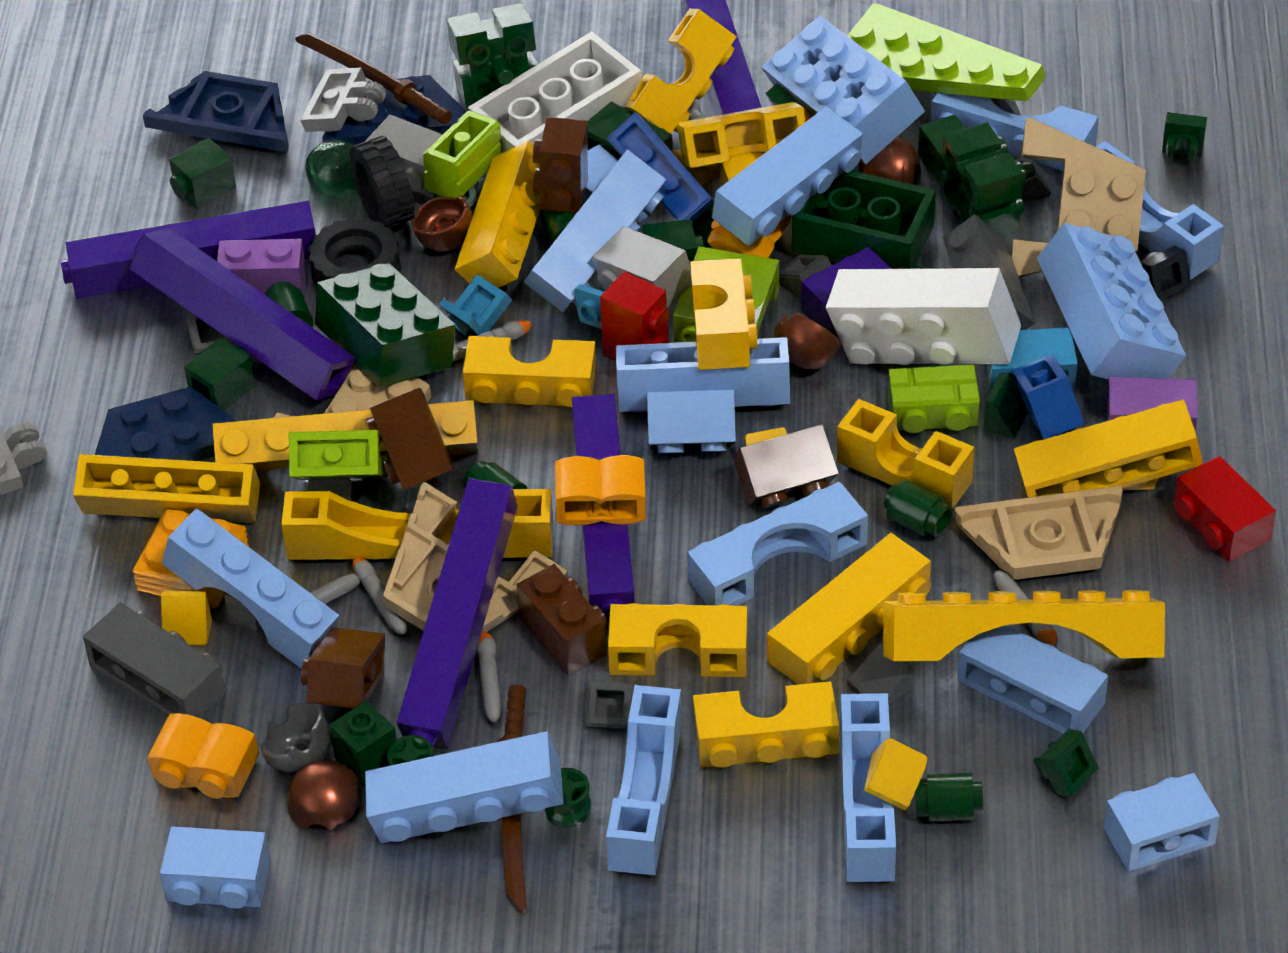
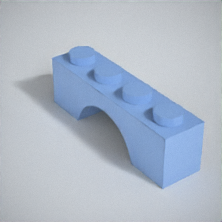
(978, 110)
(1188, 230)
(821, 524)
(213, 557)
(650, 759)
(867, 819)

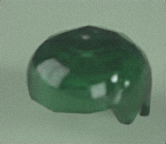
(329, 167)

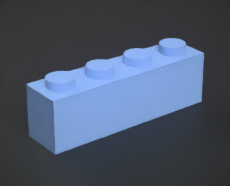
(787, 176)
(615, 203)
(675, 368)
(463, 787)

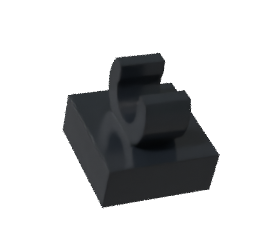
(1166, 271)

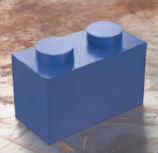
(1048, 397)

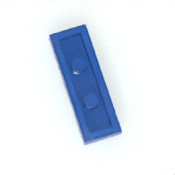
(681, 191)

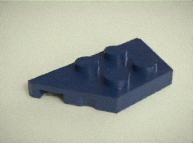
(225, 110)
(359, 131)
(163, 427)

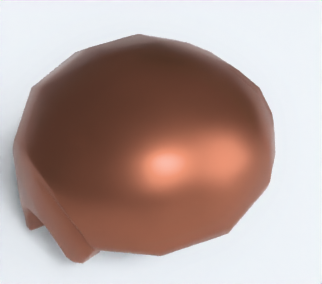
(895, 162)
(442, 223)
(808, 342)
(323, 794)

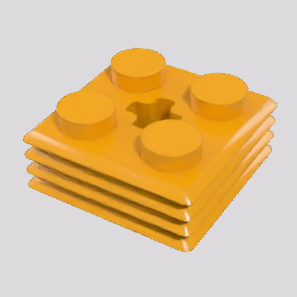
(154, 577)

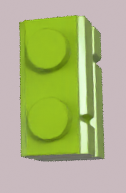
(461, 155)
(934, 397)

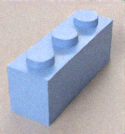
(1033, 678)

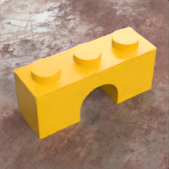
(703, 46)
(737, 133)
(723, 314)
(497, 377)
(874, 446)
(645, 631)
(733, 736)

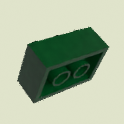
(866, 213)
(385, 324)

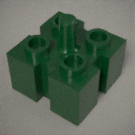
(490, 50)
(983, 178)

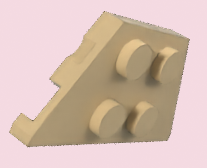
(1045, 531)

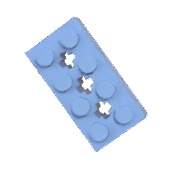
(833, 71)
(1110, 304)

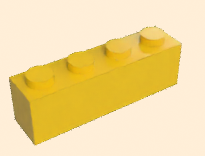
(502, 219)
(1112, 452)
(152, 485)
(846, 612)

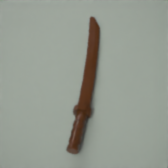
(404, 91)
(512, 824)

